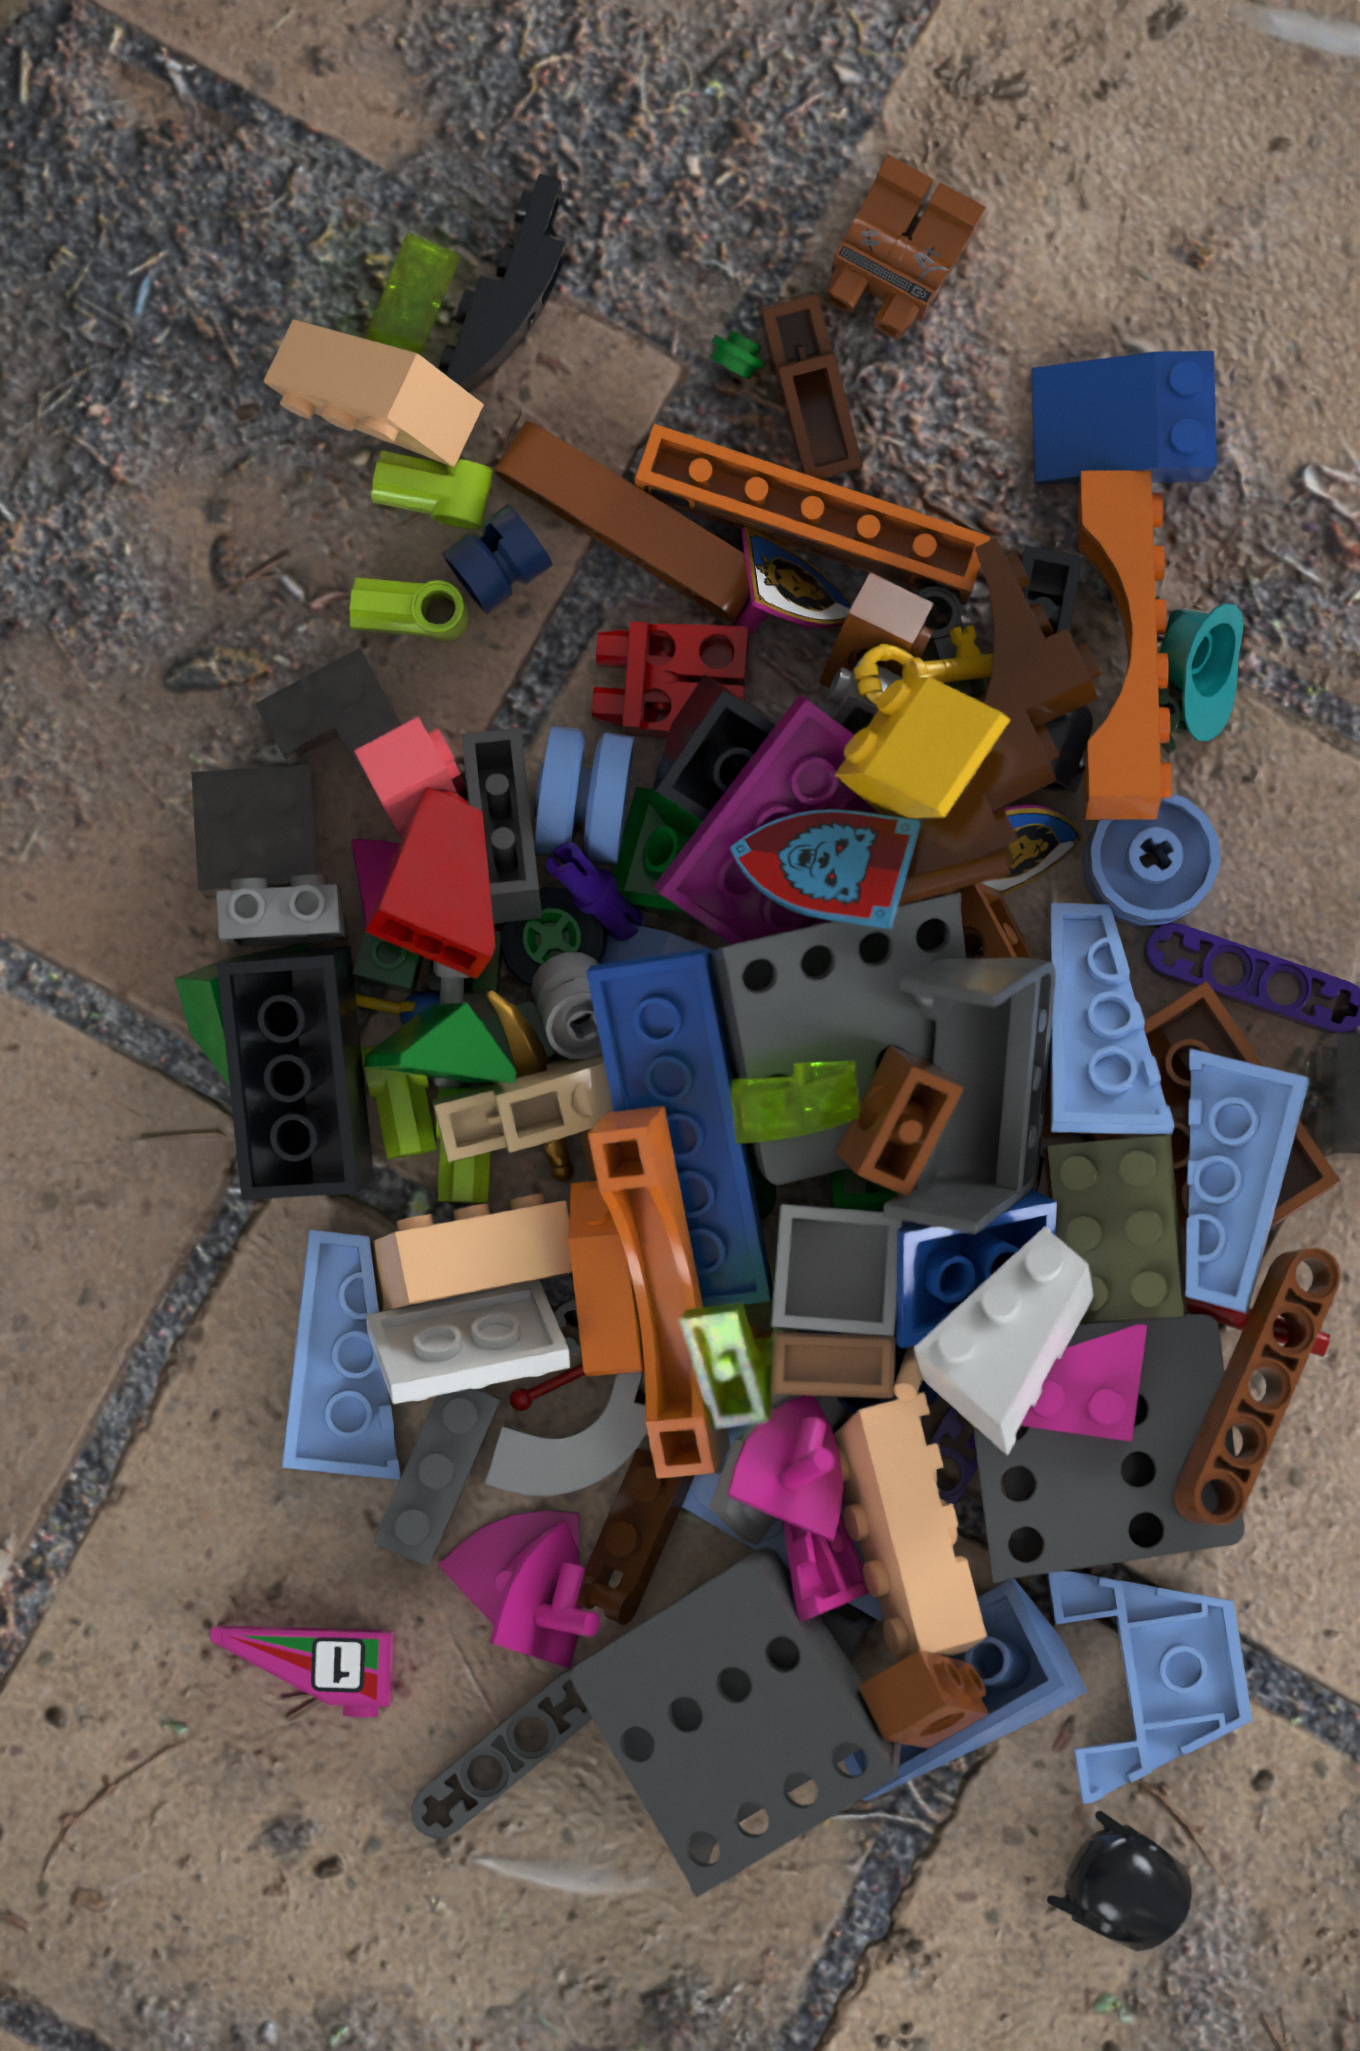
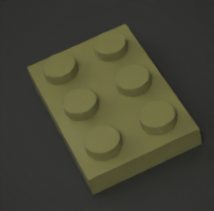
(1124, 1222)

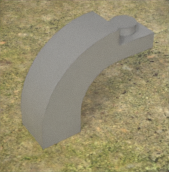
(567, 1464)

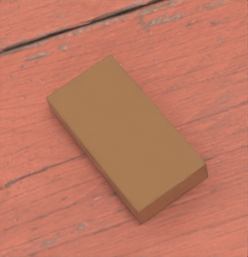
(833, 1365)

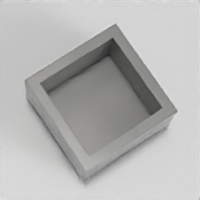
(835, 1271)

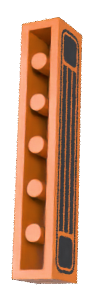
(809, 513)

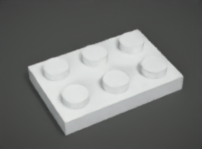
(467, 1342)

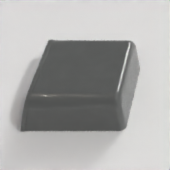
(829, 999)
(1107, 1499)
(730, 1711)

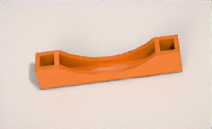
(1116, 536)
(645, 1200)

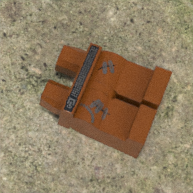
(887, 263)

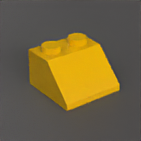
(919, 748)

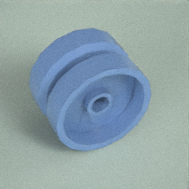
(584, 795)
(1156, 895)

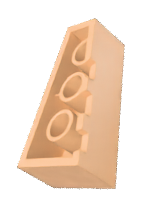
(906, 1531)

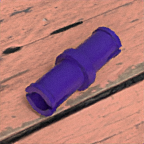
(594, 891)

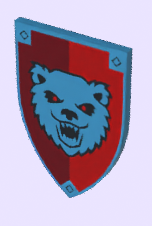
(832, 864)

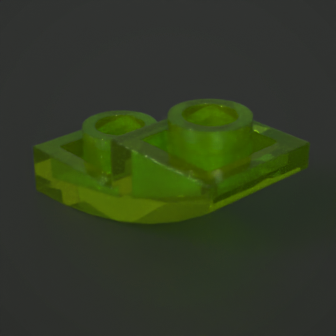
(413, 294)
(784, 1108)

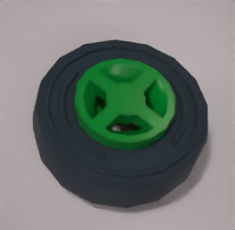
(526, 950)

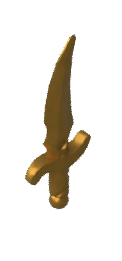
(530, 1058)

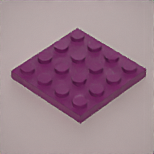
(784, 777)

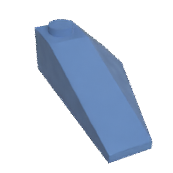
(1024, 1679)

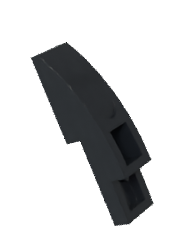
(503, 312)

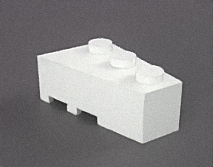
(1007, 1335)

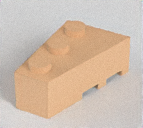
(373, 391)
(472, 1252)

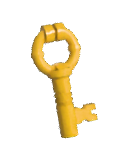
(966, 666)

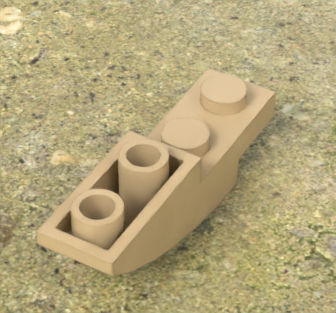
(526, 1112)

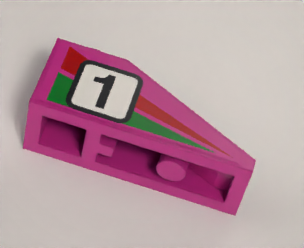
(327, 1663)

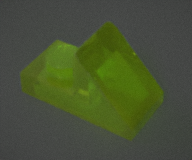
(729, 1365)

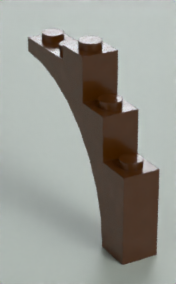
(1031, 683)

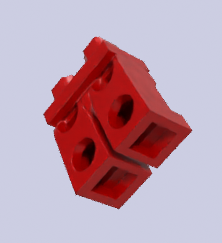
(661, 671)

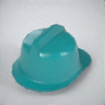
(1204, 665)

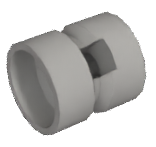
(566, 1005)

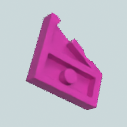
(1093, 1387)
(823, 1570)

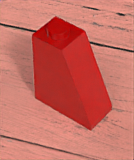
(439, 886)

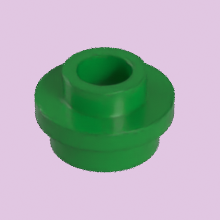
(737, 354)

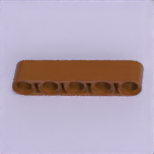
(626, 520)
(1233, 1401)

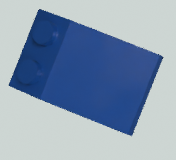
(1126, 417)
(945, 1266)

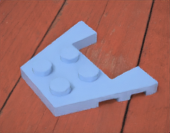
(1178, 1671)

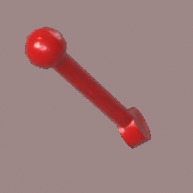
(522, 1399)

